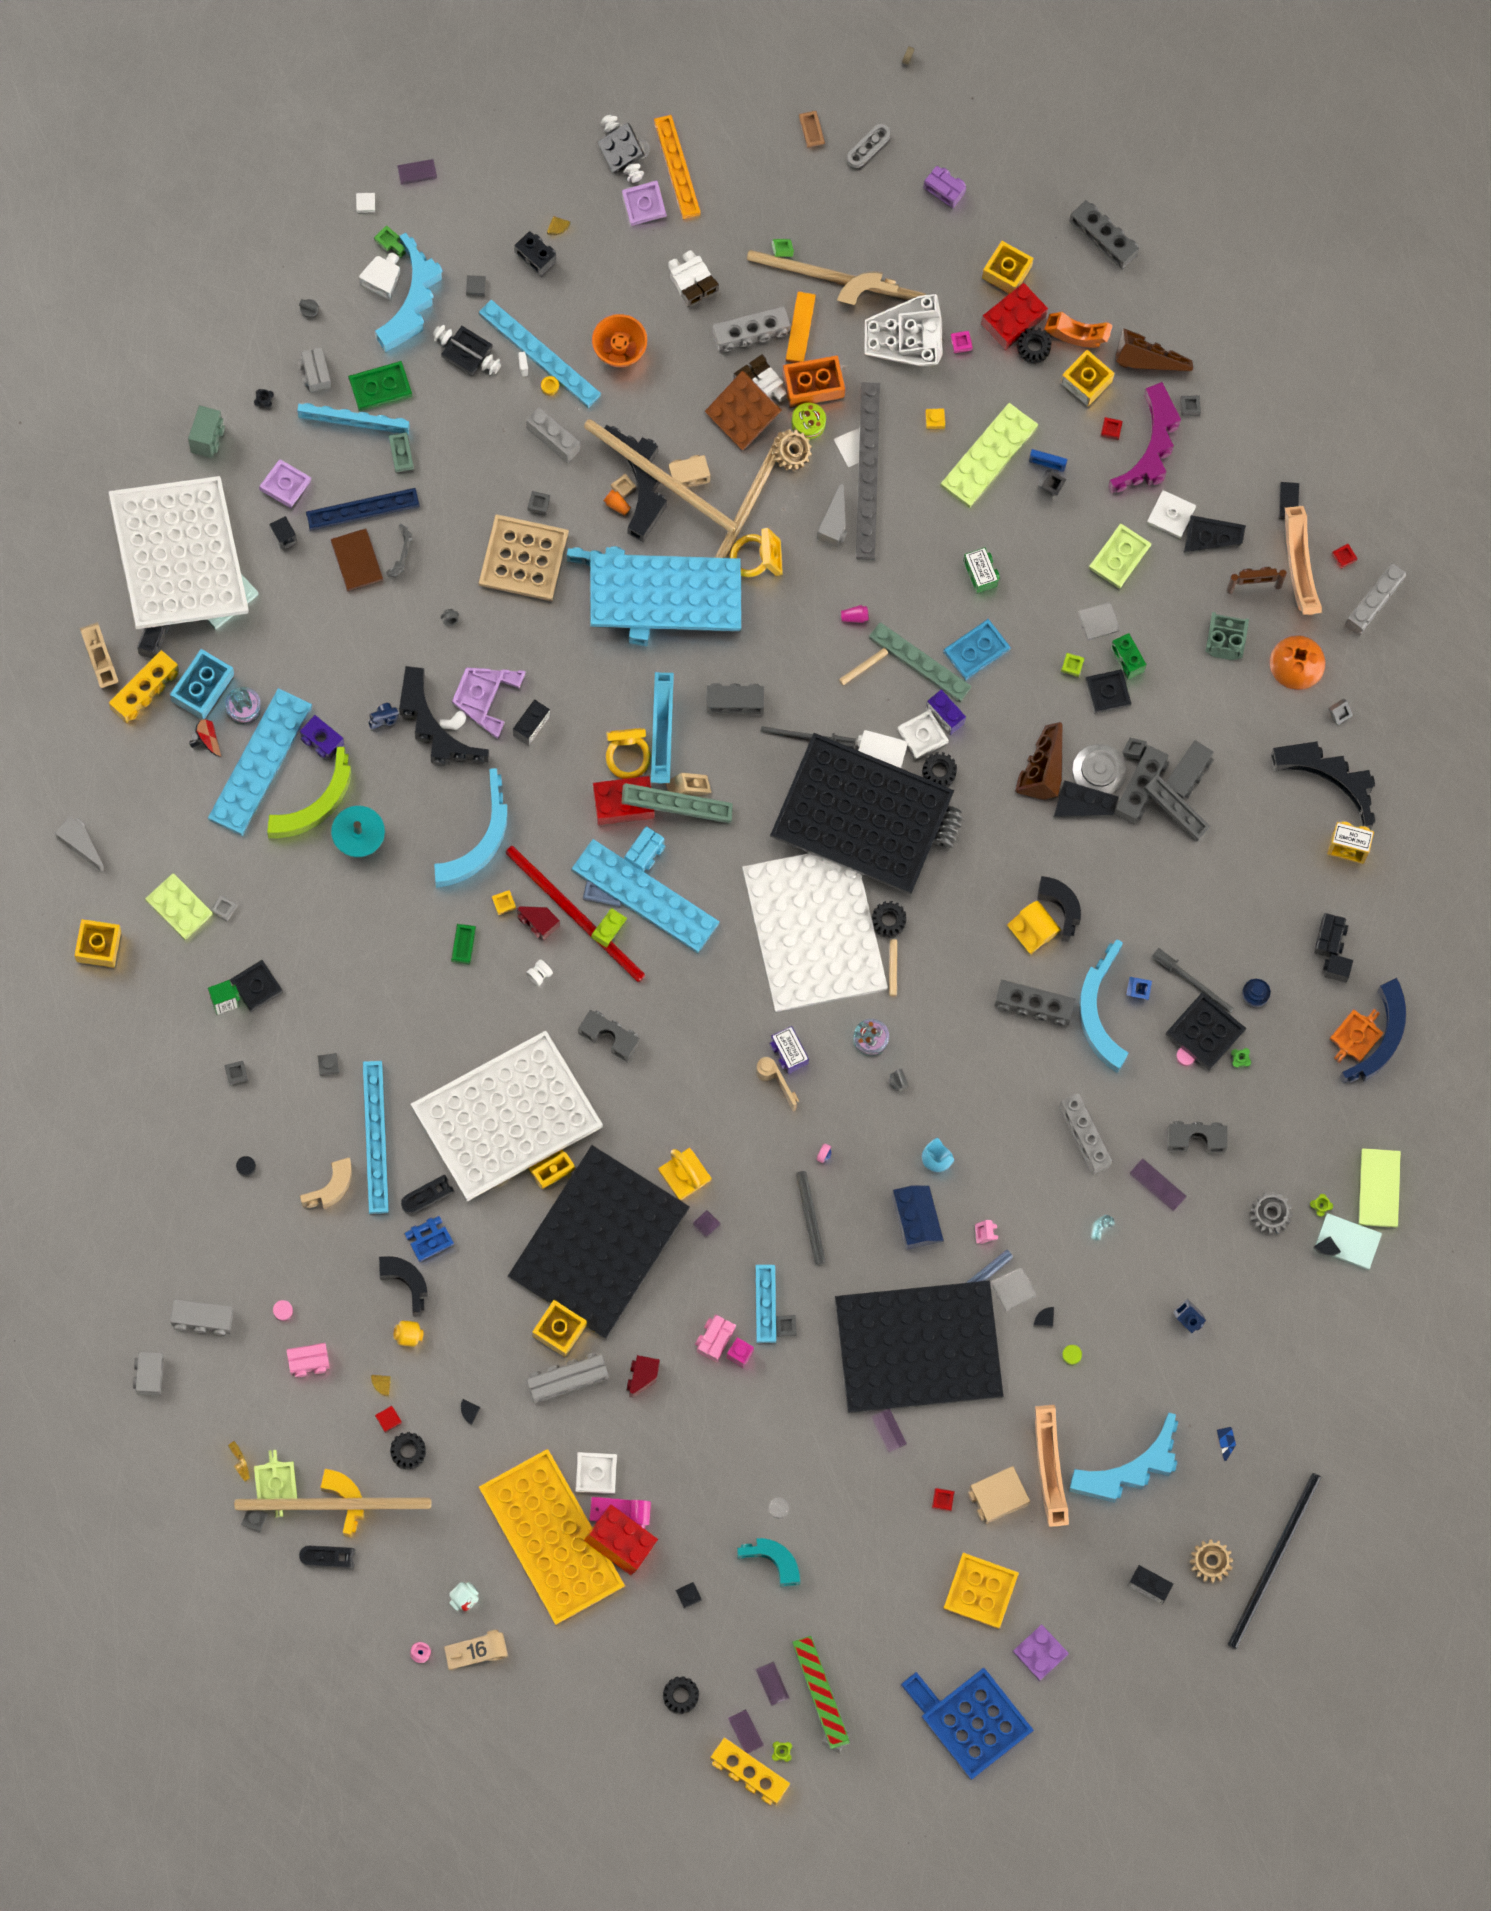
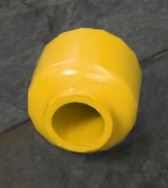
(407, 1333)

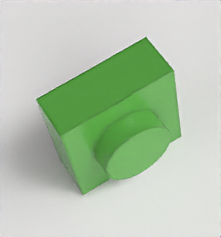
(782, 247)

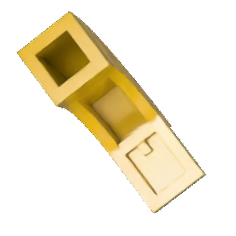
(341, 1485)

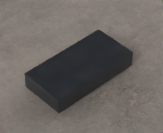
(1288, 497)

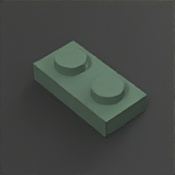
(401, 452)

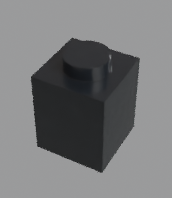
(1052, 482)
(283, 533)
(1338, 968)

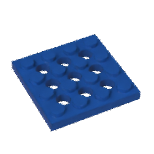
(991, 1725)

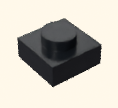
(688, 1595)

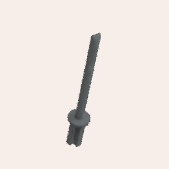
(850, 742)
(1170, 964)

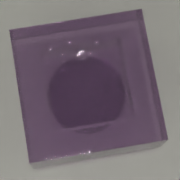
(706, 1223)

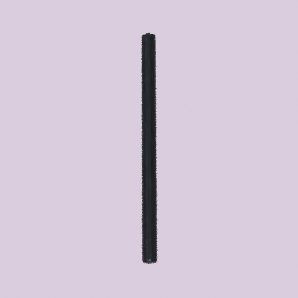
(1274, 1560)

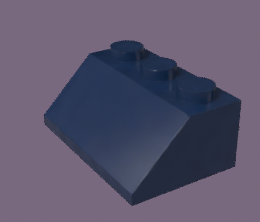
(917, 1216)

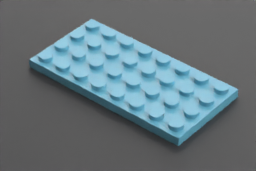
(665, 592)

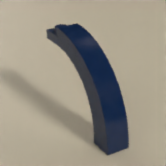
(1395, 1010)

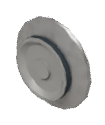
(1100, 768)

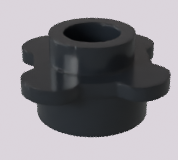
(260, 393)

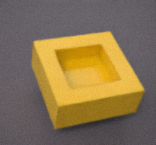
(935, 418)
(503, 902)

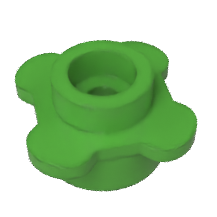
(1237, 1062)

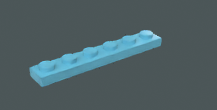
(349, 418)

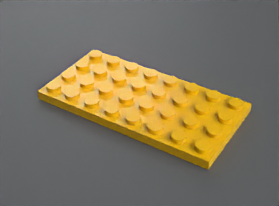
(548, 1536)

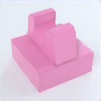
(984, 1232)

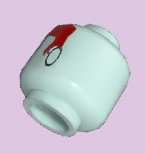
(463, 1596)

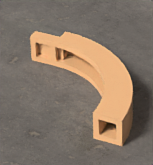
(1299, 561)
(1049, 1466)

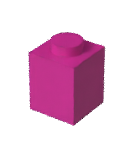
(740, 1352)

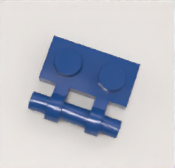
(432, 1243)

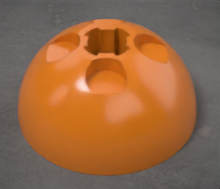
(619, 332)
(1295, 670)

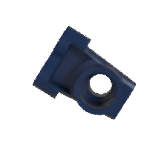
(384, 715)

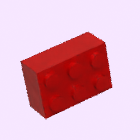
(1014, 315)
(609, 802)
(620, 1539)

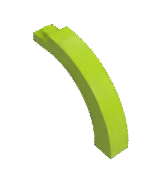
(310, 817)

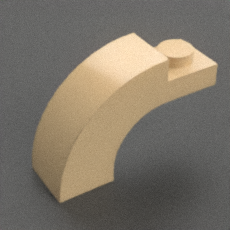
(865, 281)
(99, 655)
(334, 1190)

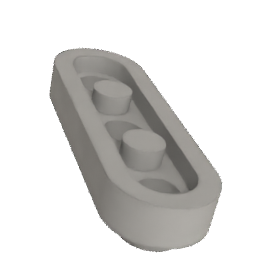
(872, 140)

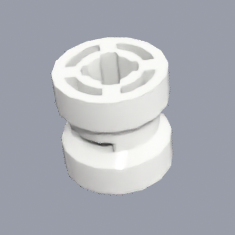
(539, 972)

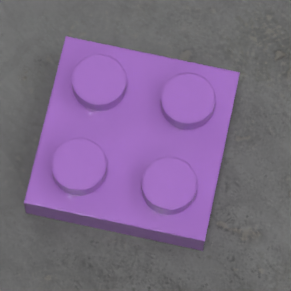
(1040, 1652)

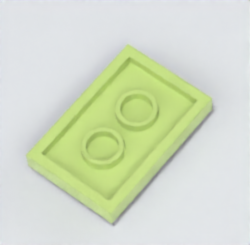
(1120, 556)
(179, 906)

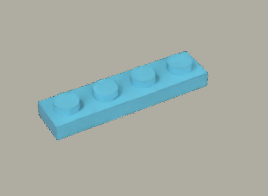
(765, 1304)

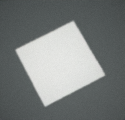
(849, 446)

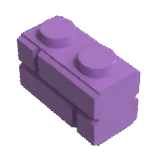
(944, 186)

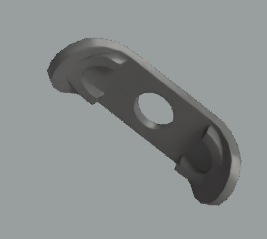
(399, 565)

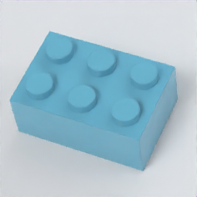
(202, 684)

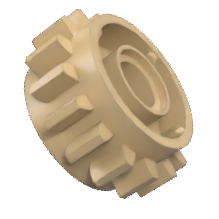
(798, 443)
(1211, 1550)

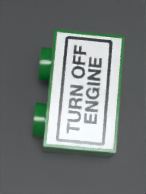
(980, 570)
(224, 997)

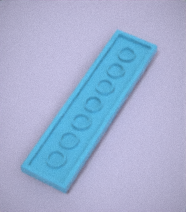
(260, 762)
(645, 896)

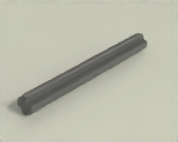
(810, 1217)

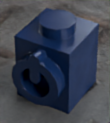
(1190, 1316)

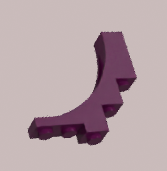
(1164, 420)

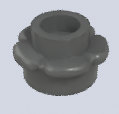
(450, 617)

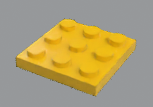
(981, 1590)

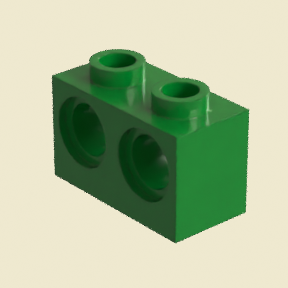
(1128, 656)

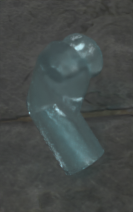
(1101, 1223)

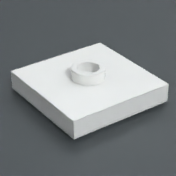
(1171, 514)
(923, 734)
(596, 1473)

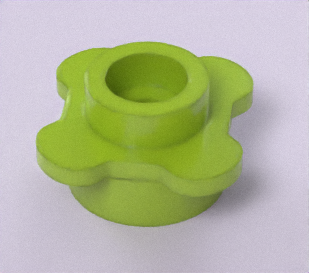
(1322, 1199)
(782, 1756)

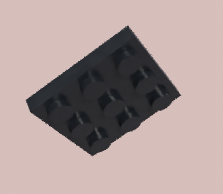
(1205, 1031)

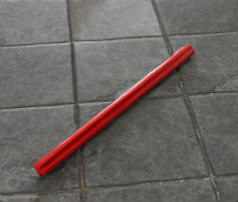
(572, 911)

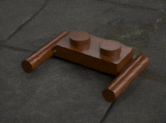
(1251, 576)

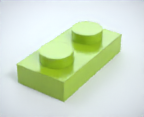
(608, 927)

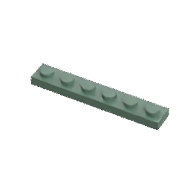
(920, 662)
(677, 803)

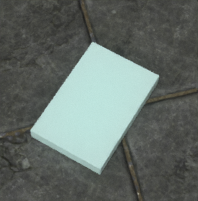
(1354, 1241)

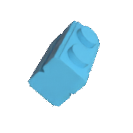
(645, 849)

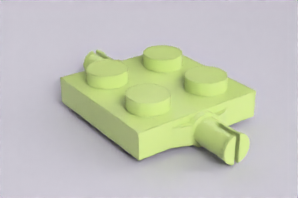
(275, 1480)

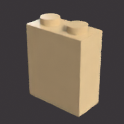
(998, 1495)

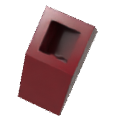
(539, 919)
(644, 1374)

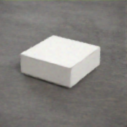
(365, 202)
(523, 364)

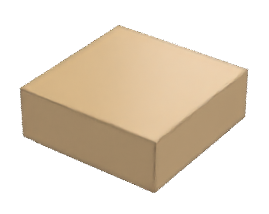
(624, 486)

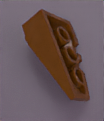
(1140, 354)
(1044, 772)

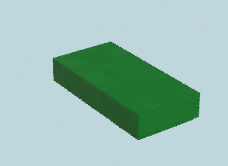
(463, 944)

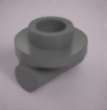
(308, 307)
(898, 1080)

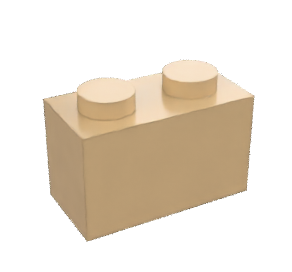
(690, 471)

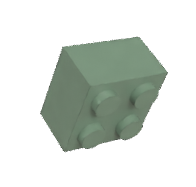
(206, 432)

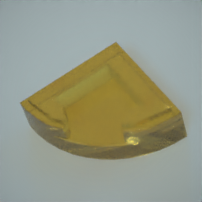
(558, 226)
(381, 1384)

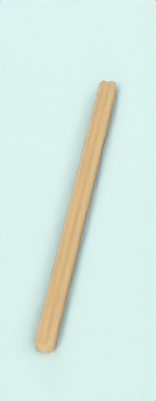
(822, 273)
(660, 475)
(747, 504)
(333, 1504)

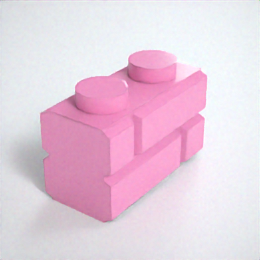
(715, 1338)
(308, 1359)

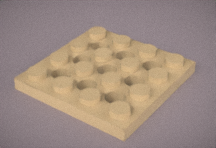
(526, 585)

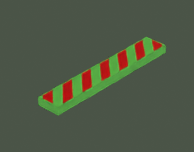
(820, 1692)

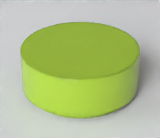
(1072, 1354)

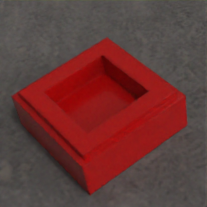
(1111, 428)
(1344, 556)
(388, 1419)
(943, 1499)

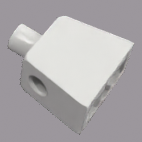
(381, 275)

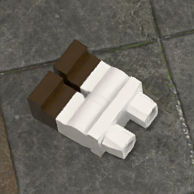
(692, 278)
(764, 377)

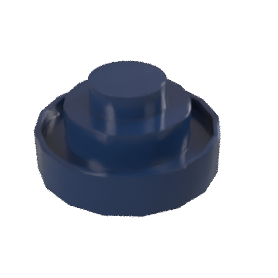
(1256, 992)

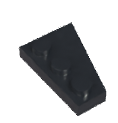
(1212, 533)

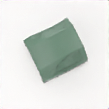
(1227, 637)

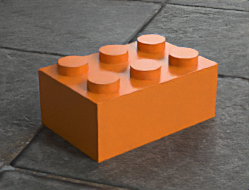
(813, 381)

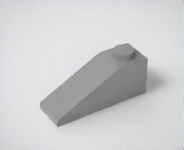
(833, 525)
(75, 836)

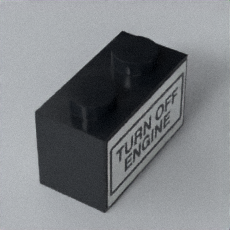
(531, 722)
(1150, 1584)

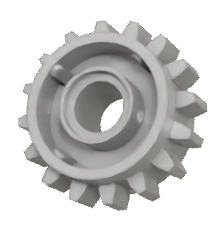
(1275, 1203)

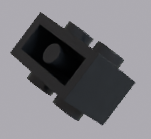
(535, 253)

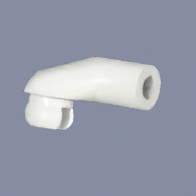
(455, 723)

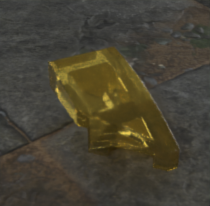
(240, 1467)

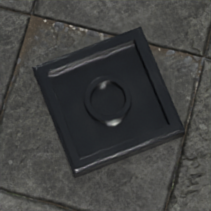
(1108, 691)
(256, 985)

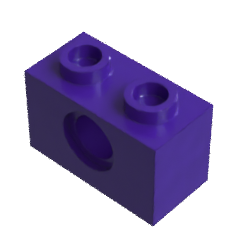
(317, 728)

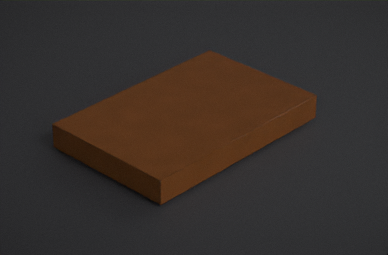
(356, 559)

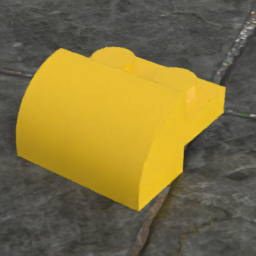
(1034, 926)
(552, 1169)

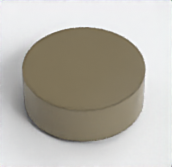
(908, 55)

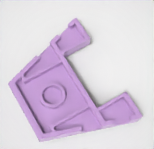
(478, 691)

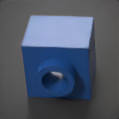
(1144, 988)

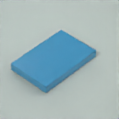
(976, 649)

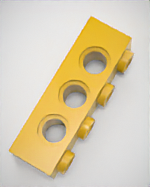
(159, 663)
(728, 1749)

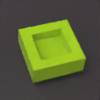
(1072, 664)

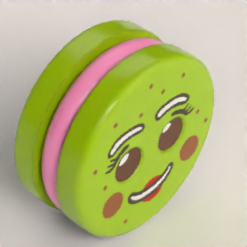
(809, 419)

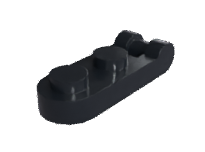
(426, 1195)
(327, 1556)

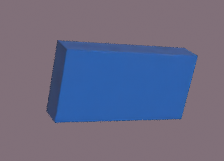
(1048, 460)
(920, 1692)

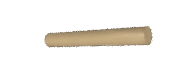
(862, 667)
(893, 968)

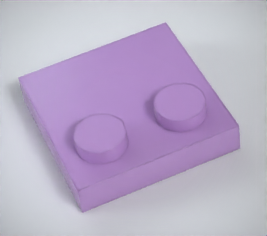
(644, 203)
(285, 483)

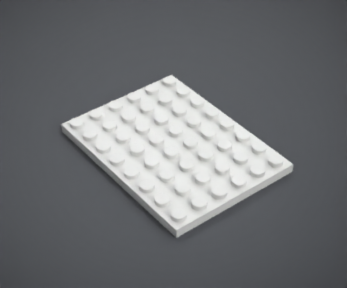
(178, 552)
(813, 931)
(506, 1115)

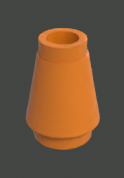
(617, 502)

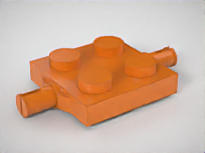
(1356, 1036)

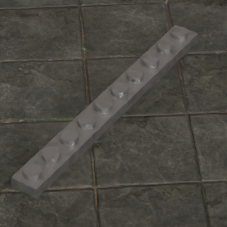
(868, 471)

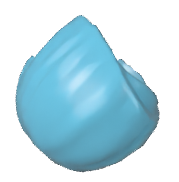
(937, 1156)

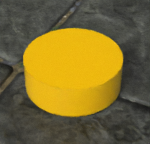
(549, 386)

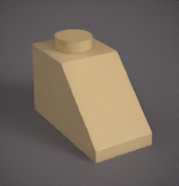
(689, 784)

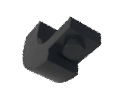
(1061, 895)
(404, 1271)

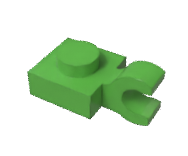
(389, 239)

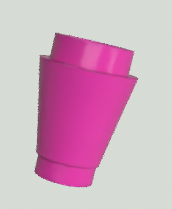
(855, 614)

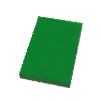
(380, 386)

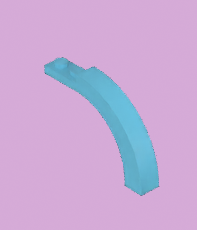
(471, 863)
(1096, 1036)

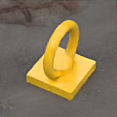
(769, 552)
(627, 737)
(684, 1173)

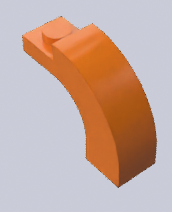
(1077, 333)

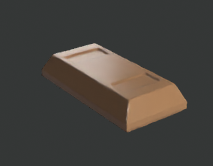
(811, 129)

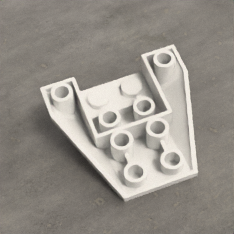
(907, 332)

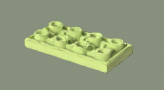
(1379, 1188)

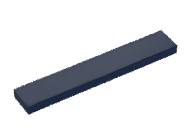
(362, 509)

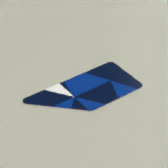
(1226, 1441)

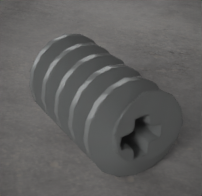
(947, 827)

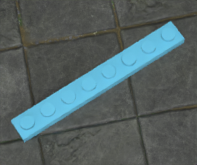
(539, 353)
(375, 1137)

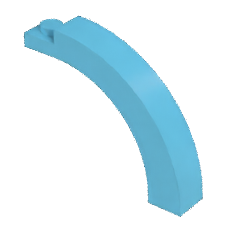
(662, 727)

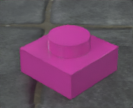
(961, 342)

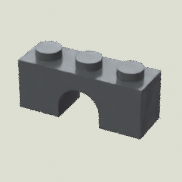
(596, 1025)
(1213, 1135)

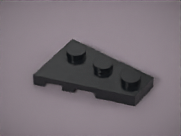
(1084, 801)

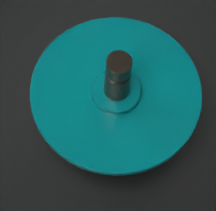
(358, 831)

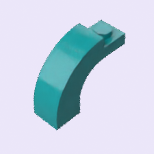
(777, 1554)

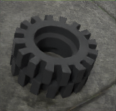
(1034, 335)
(942, 759)
(889, 908)
(411, 1439)
(680, 1682)

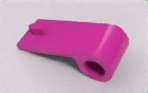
(635, 1509)

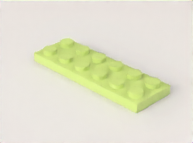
(989, 455)

